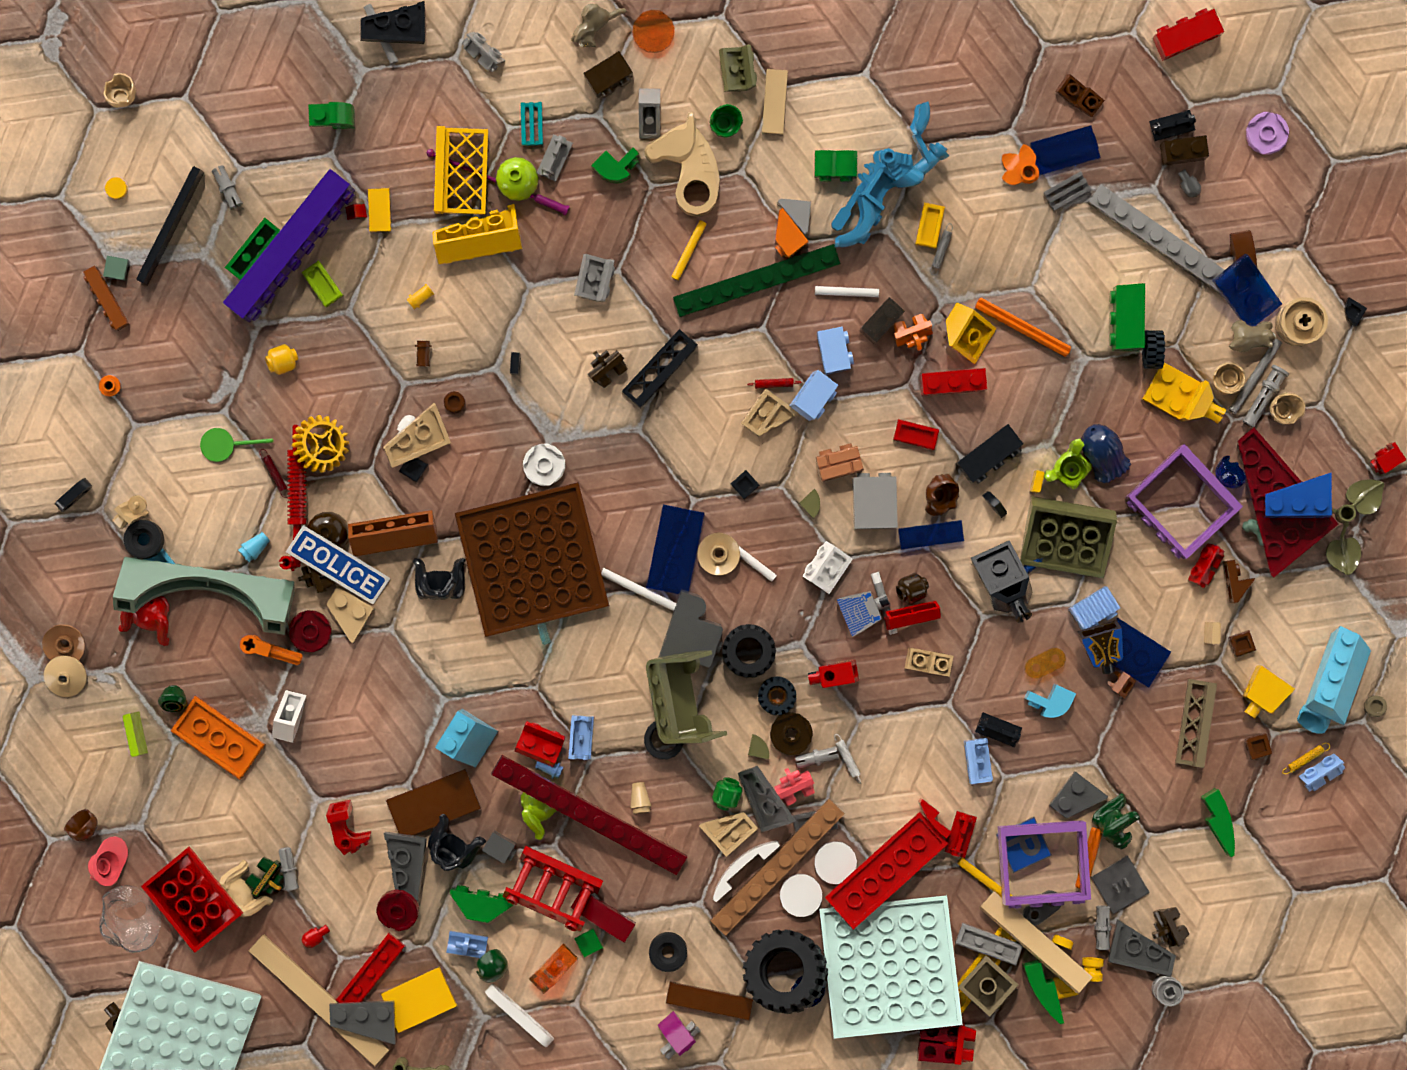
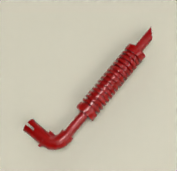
(296, 500)

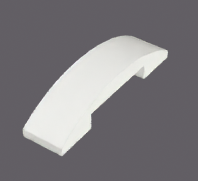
(764, 851)

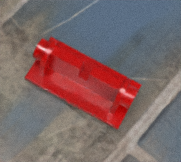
(1201, 573)
(960, 834)

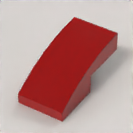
(931, 813)

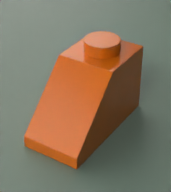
(788, 236)

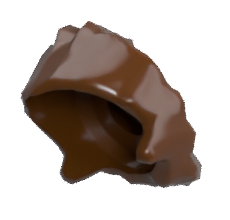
(941, 495)

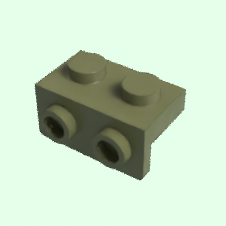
(737, 68)

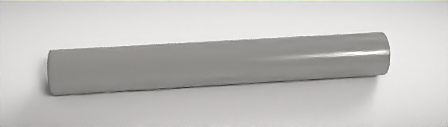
(386, 46)

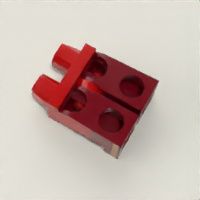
(950, 1047)

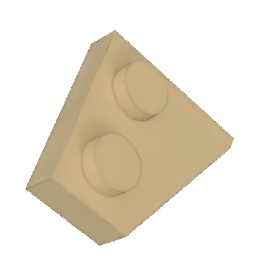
(349, 612)

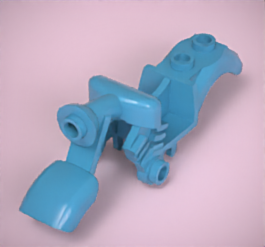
(889, 171)

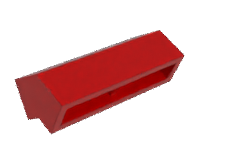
(912, 615)

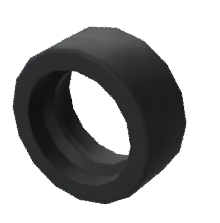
(653, 751)

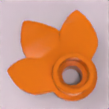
(1018, 164)

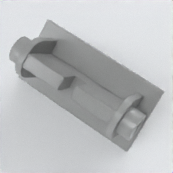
(490, 55)
(554, 157)

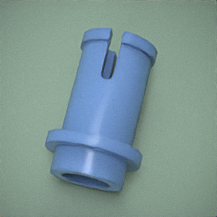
(553, 771)

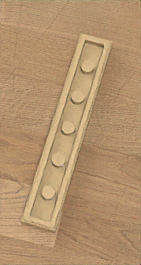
(1036, 943)

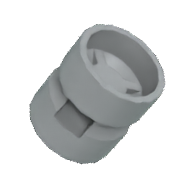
(1167, 990)

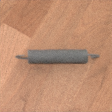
(942, 248)

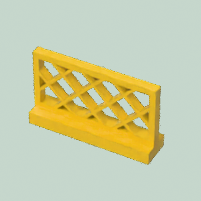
(442, 170)

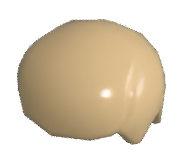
(120, 91)
(1229, 378)
(1287, 408)

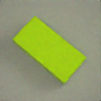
(322, 284)

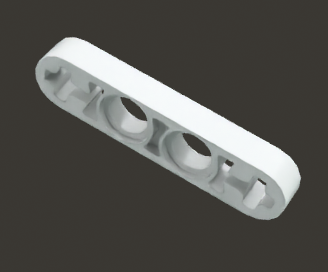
(519, 1015)

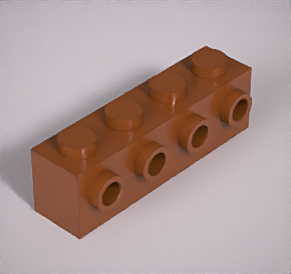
(397, 533)

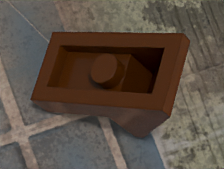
(1235, 587)

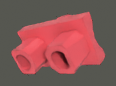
(793, 783)

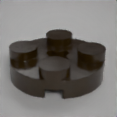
(802, 738)

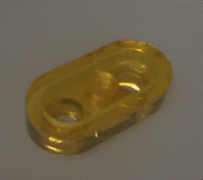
(1045, 662)

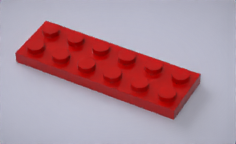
(886, 870)

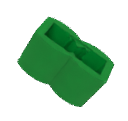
(835, 164)

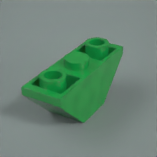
(480, 904)

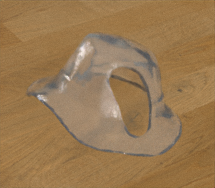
(133, 934)

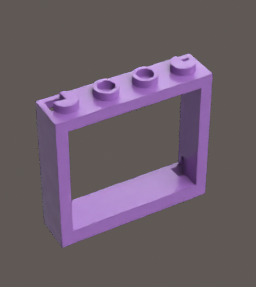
(1208, 478)
(1055, 899)

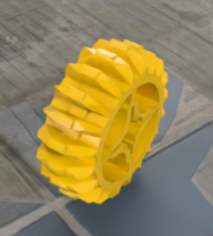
(305, 436)

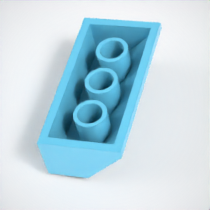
(1338, 675)

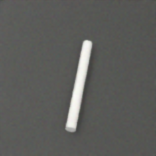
(638, 589)

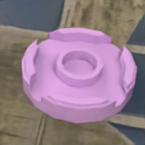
(1267, 133)

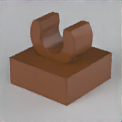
(1123, 684)

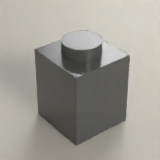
(500, 847)

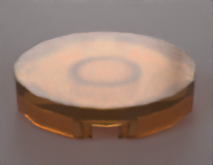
(653, 31)

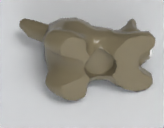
(593, 20)
(1250, 337)

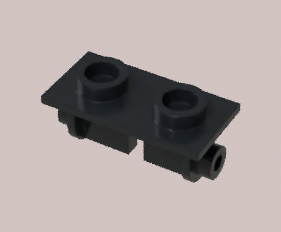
(1172, 125)
(998, 729)

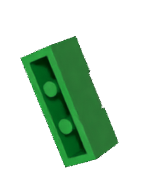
(252, 248)

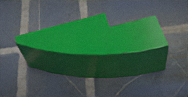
(1220, 820)
(1043, 989)

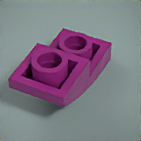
(676, 1033)

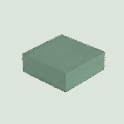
(116, 268)

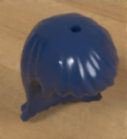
(1104, 453)

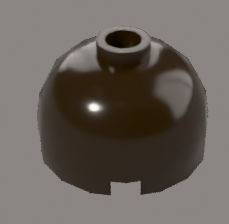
(331, 527)

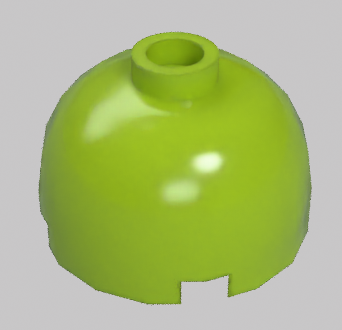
(517, 179)

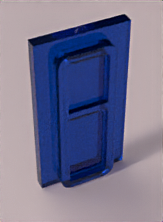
(1065, 150)

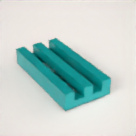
(531, 106)

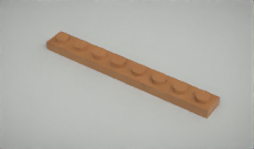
(777, 867)

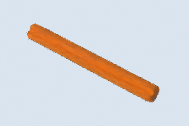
(1023, 327)

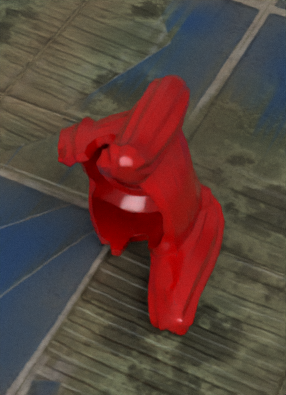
(149, 617)

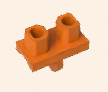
(913, 335)

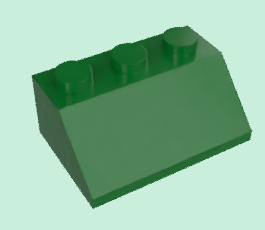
(1127, 317)

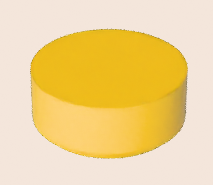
(116, 188)
(1061, 941)

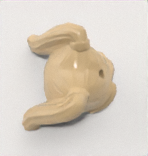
(240, 892)

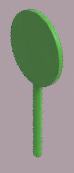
(218, 444)

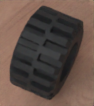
(762, 664)

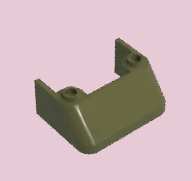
(675, 699)

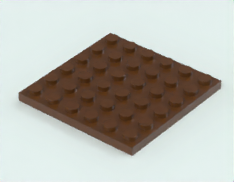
(532, 559)

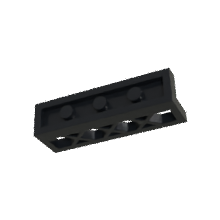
(667, 370)

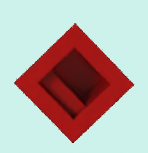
(1387, 458)

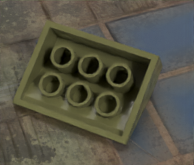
(1068, 537)

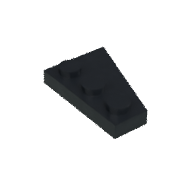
(395, 26)

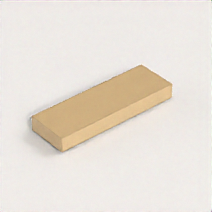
(774, 101)

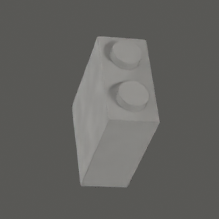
(874, 501)

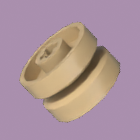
(1313, 317)

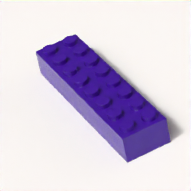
(290, 246)

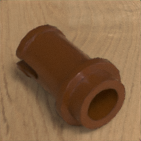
(423, 353)

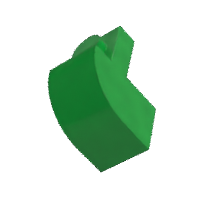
(335, 114)
(615, 171)

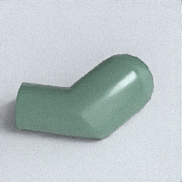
(1252, 525)

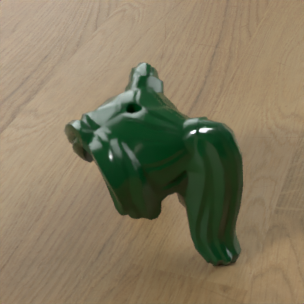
(1113, 822)

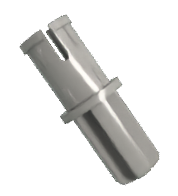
(288, 869)

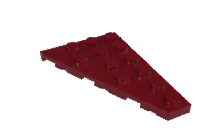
(1282, 537)

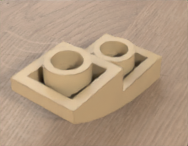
(928, 662)

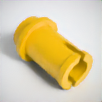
(420, 296)

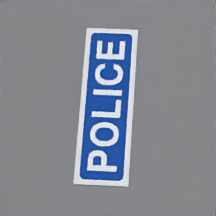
(337, 564)

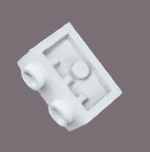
(827, 567)

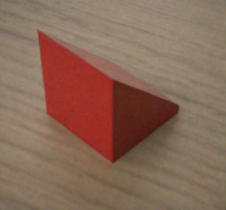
(356, 211)

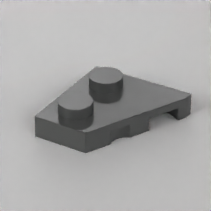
(1076, 796)

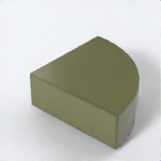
(811, 503)
(758, 747)

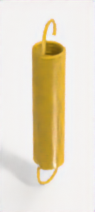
(1306, 758)

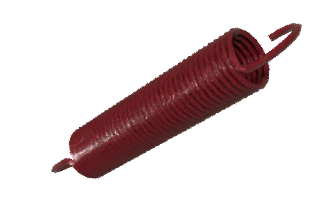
(274, 473)

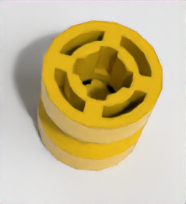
(1093, 967)

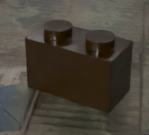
(608, 75)
(1184, 150)

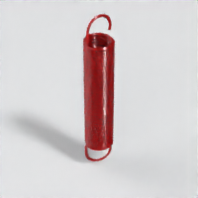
(774, 383)

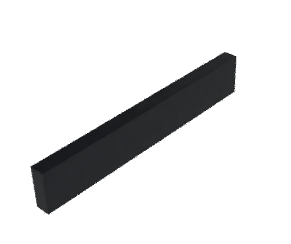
(170, 226)

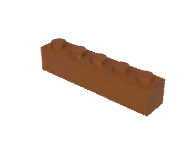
(105, 298)

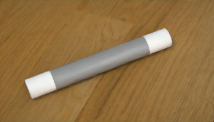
(880, 591)

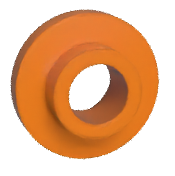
(114, 390)

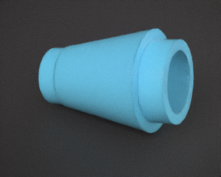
(252, 548)

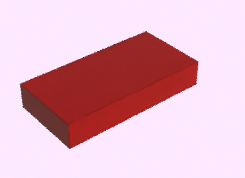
(916, 434)

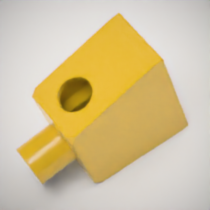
(1265, 692)

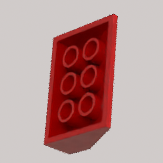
(192, 899)

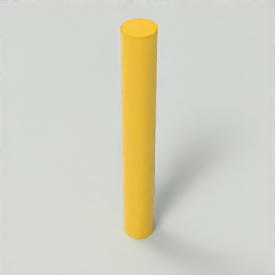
(689, 250)
(980, 876)

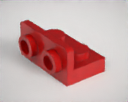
(540, 743)

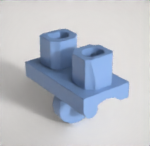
(466, 944)

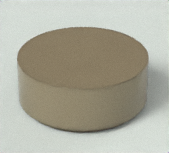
(1375, 706)

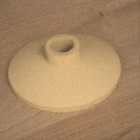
(714, 564)
(71, 669)

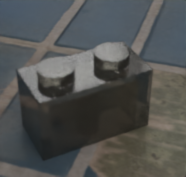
(882, 320)

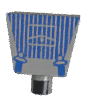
(862, 610)

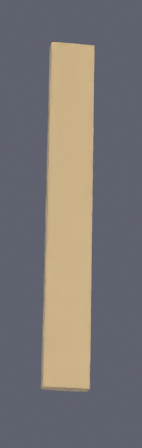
(312, 994)

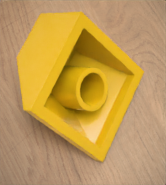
(968, 332)

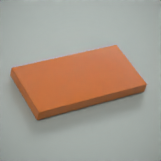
(218, 737)

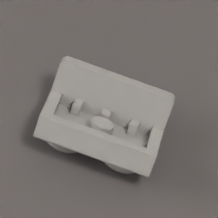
(594, 278)

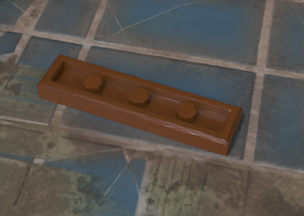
(709, 1000)

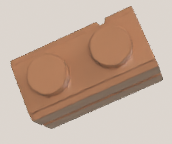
(839, 463)

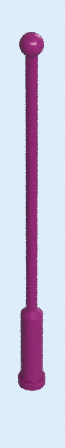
(538, 198)

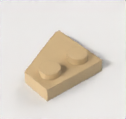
(767, 413)
(729, 831)

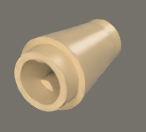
(639, 799)

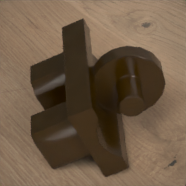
(605, 364)
(321, 582)
(1167, 929)

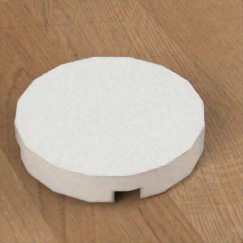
(544, 464)
(835, 862)
(801, 895)

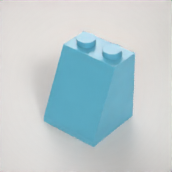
(466, 738)

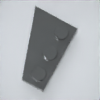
(1139, 952)

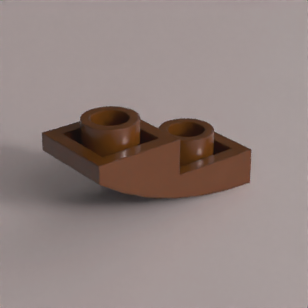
(1079, 96)
(1241, 244)

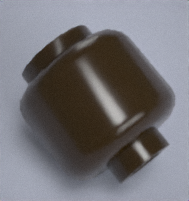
(912, 588)

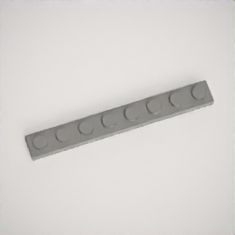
(1156, 236)

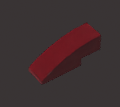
(606, 917)

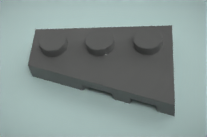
(764, 800)
(407, 861)
(368, 1019)

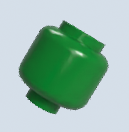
(727, 793)

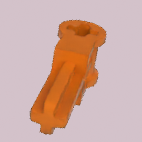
(270, 650)

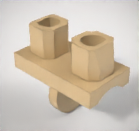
(130, 511)

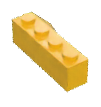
(478, 237)

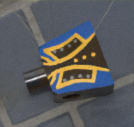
(1103, 645)

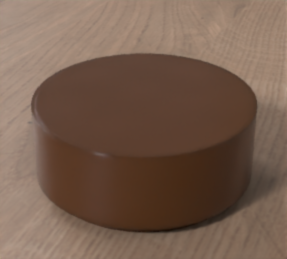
(454, 402)

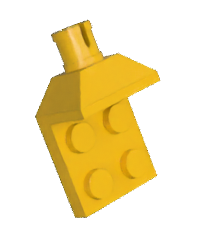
(1182, 396)

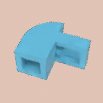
(1056, 703)

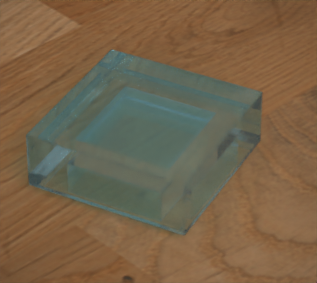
(544, 633)

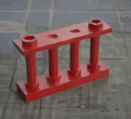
(569, 877)

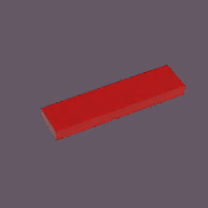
(372, 970)

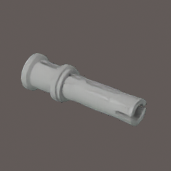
(1273, 387)

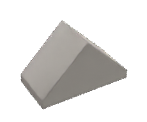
(798, 211)

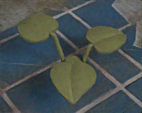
(1366, 499)

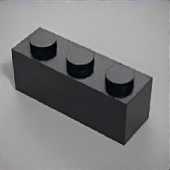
(990, 454)

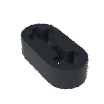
(73, 494)

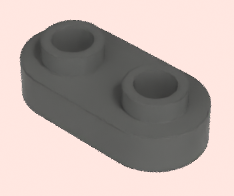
(1043, 912)

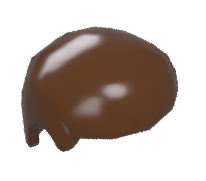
(81, 825)

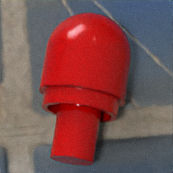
(314, 936)

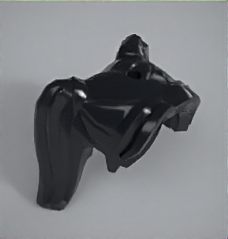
(439, 584)
(449, 849)

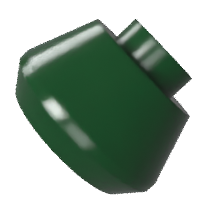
(172, 699)

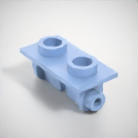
(1330, 766)

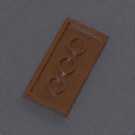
(422, 806)

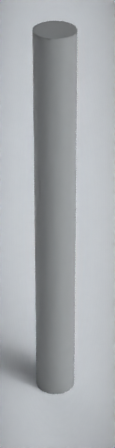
(1255, 376)

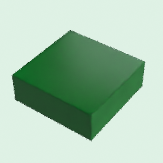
(588, 942)

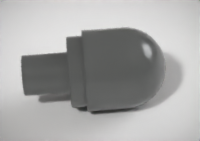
(1190, 184)

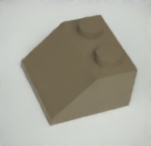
(988, 986)

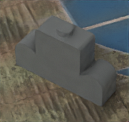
(690, 632)

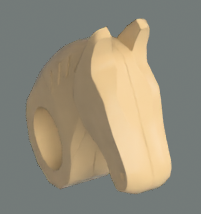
(691, 150)

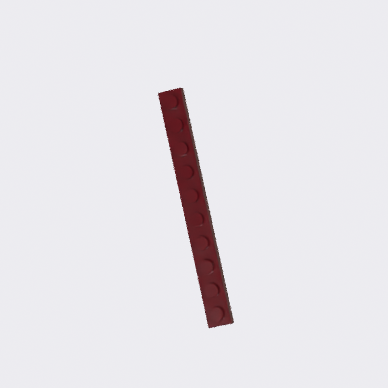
(589, 814)

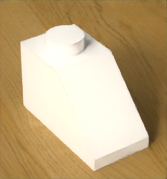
(288, 716)

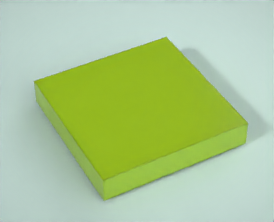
(135, 734)

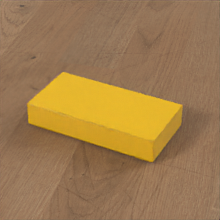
(379, 210)
(929, 225)

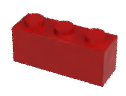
(1187, 33)
(953, 382)

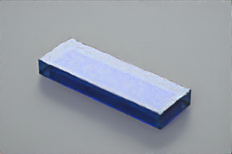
(931, 534)

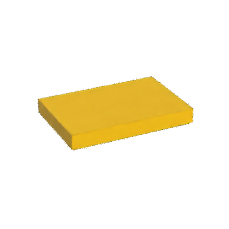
(420, 999)

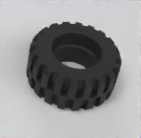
(760, 958)

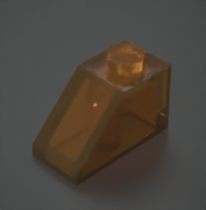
(553, 968)

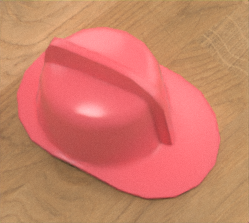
(108, 861)

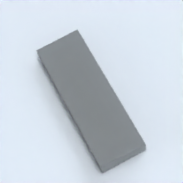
(988, 944)

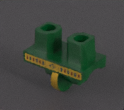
(270, 868)

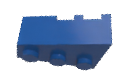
(1302, 500)

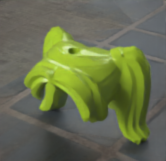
(1068, 460)
(534, 813)

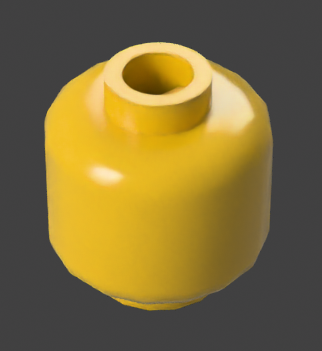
(281, 359)

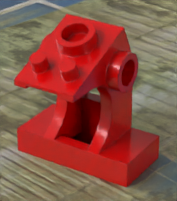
(337, 816)

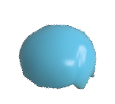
(1313, 721)

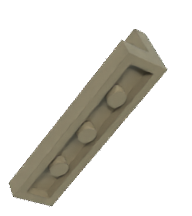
(1204, 723)

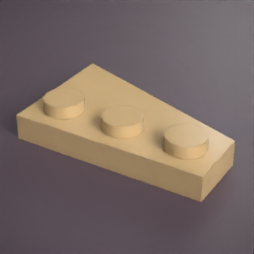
(418, 438)

